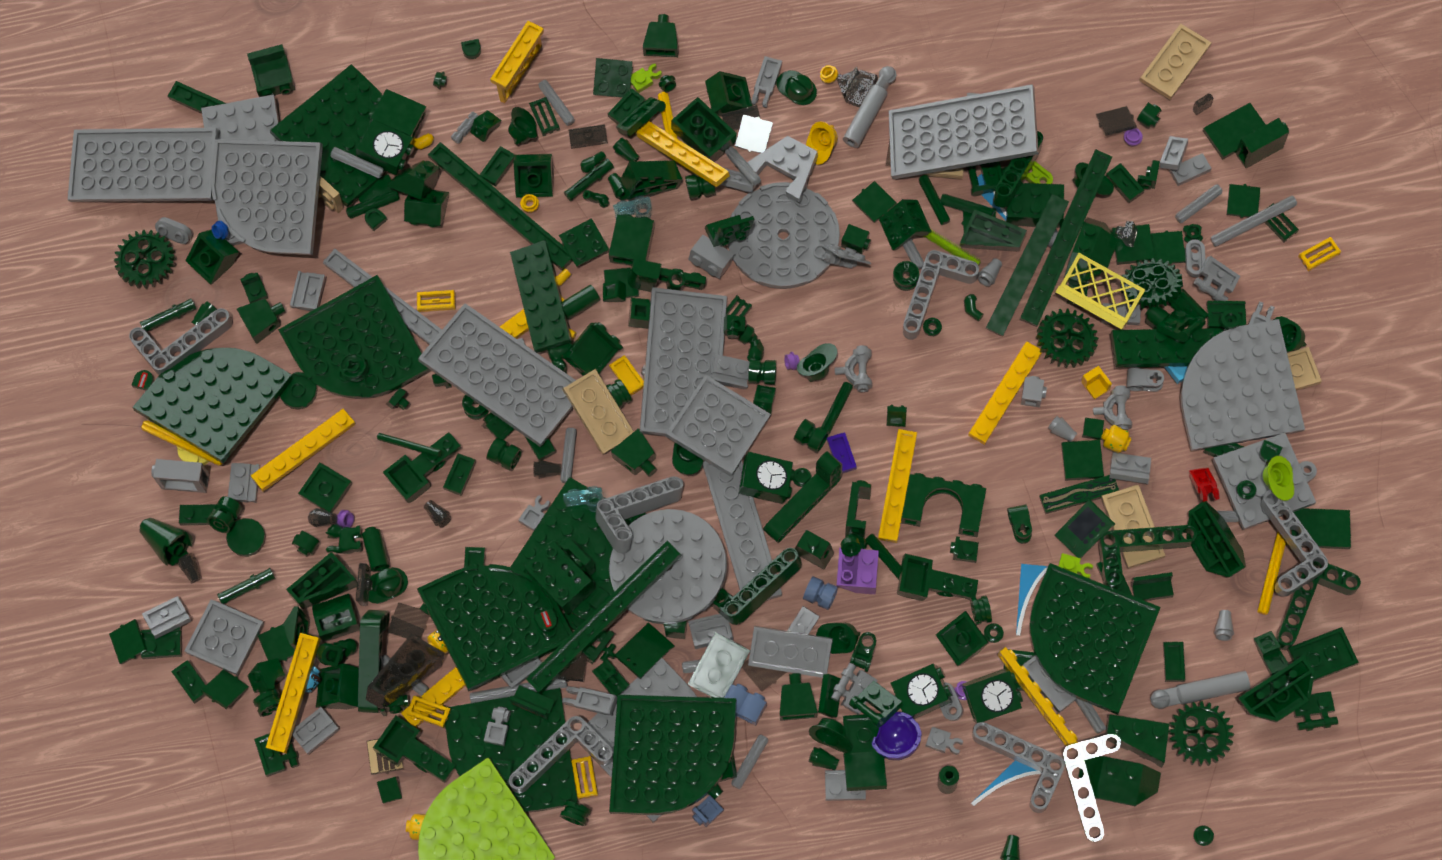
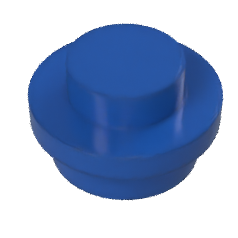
(220, 230)

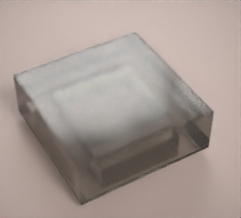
(1203, 104)

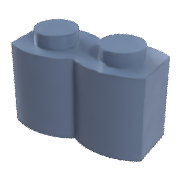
(749, 706)

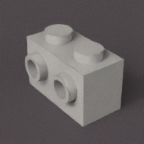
(712, 259)

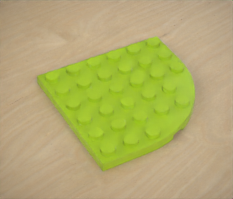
(479, 821)

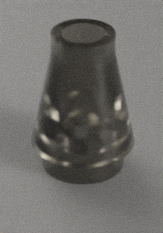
(546, 469)
(438, 514)
(322, 518)
(189, 566)

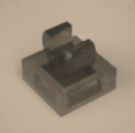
(1127, 233)

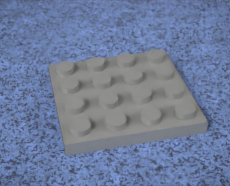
(718, 425)
(1247, 465)

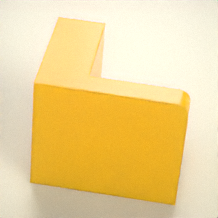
(1096, 382)

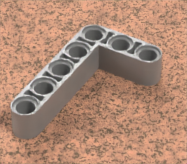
(928, 287)
(181, 344)
(613, 510)
(1295, 544)
(558, 751)
(1024, 758)

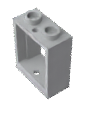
(180, 475)

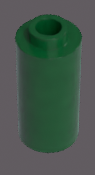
(580, 301)
(375, 549)
(947, 785)

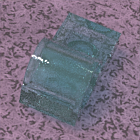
(633, 207)
(577, 497)

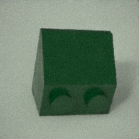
(727, 92)
(533, 175)
(416, 179)
(428, 210)
(211, 256)
(338, 687)

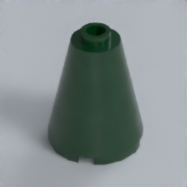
(166, 540)

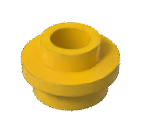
(828, 74)
(529, 198)

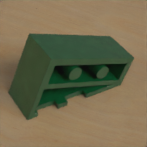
(992, 233)
(1140, 736)

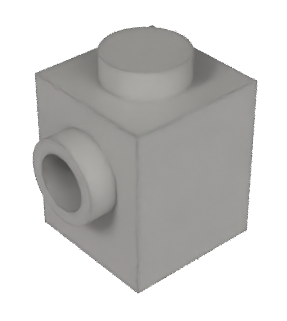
(1033, 391)

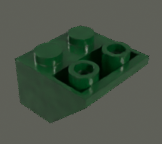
(335, 618)

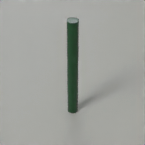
(409, 445)

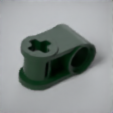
(1020, 520)
(863, 655)

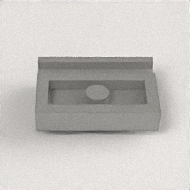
(307, 291)
(730, 371)
(1130, 468)
(241, 485)
(166, 617)
(704, 629)
(314, 730)
(836, 788)

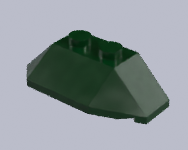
(1096, 243)
(1215, 542)
(1281, 692)
(1121, 780)

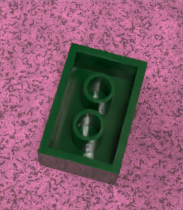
(703, 130)
(1030, 203)

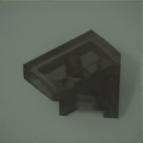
(856, 85)

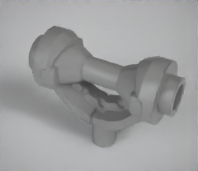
(861, 356)
(1118, 395)

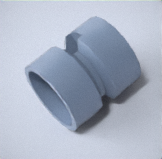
(820, 592)

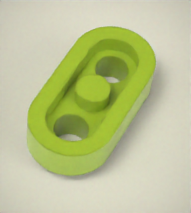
(1039, 173)

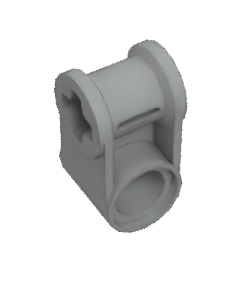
(1142, 379)

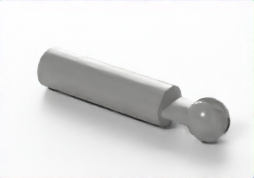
(869, 108)
(1201, 690)

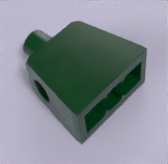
(661, 38)
(260, 318)
(635, 454)
(814, 548)
(797, 700)

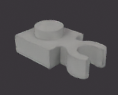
(533, 515)
(939, 741)

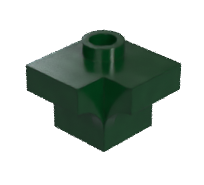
(639, 312)
(266, 675)

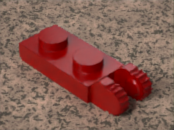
(1204, 483)

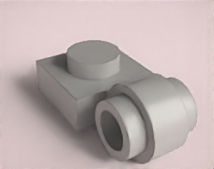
(497, 732)

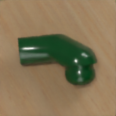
(592, 161)
(594, 197)
(970, 307)

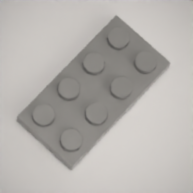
(790, 651)

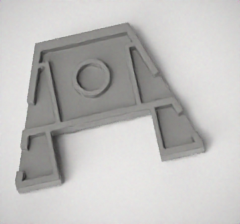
(792, 160)

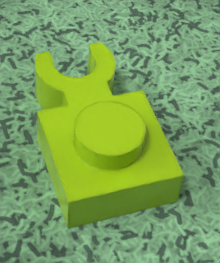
(643, 79)
(1073, 564)

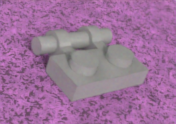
(1218, 274)
(859, 683)

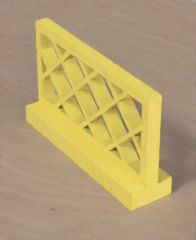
(1096, 307)

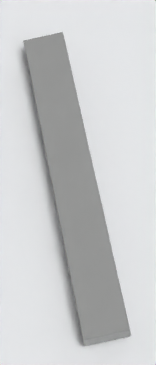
(355, 275)

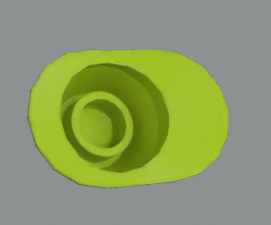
(1279, 478)

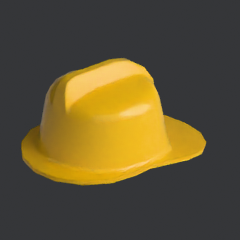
(822, 139)

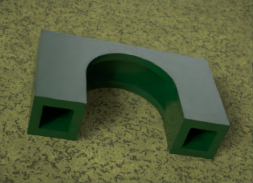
(923, 488)

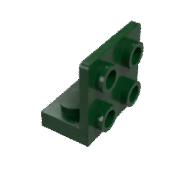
(904, 222)
(729, 230)

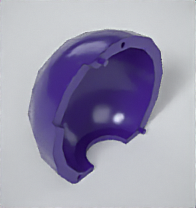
(898, 737)

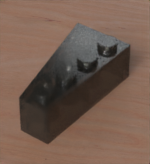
(403, 671)

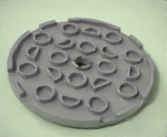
(799, 256)
(694, 576)

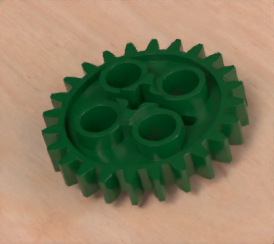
(156, 268)
(1158, 279)
(1067, 338)
(1200, 716)

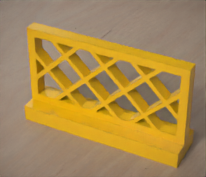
(517, 60)

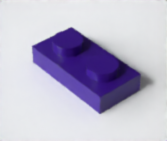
(841, 451)

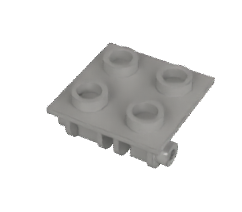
(841, 257)

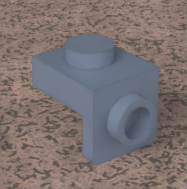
(707, 811)

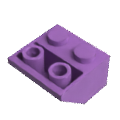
(858, 572)

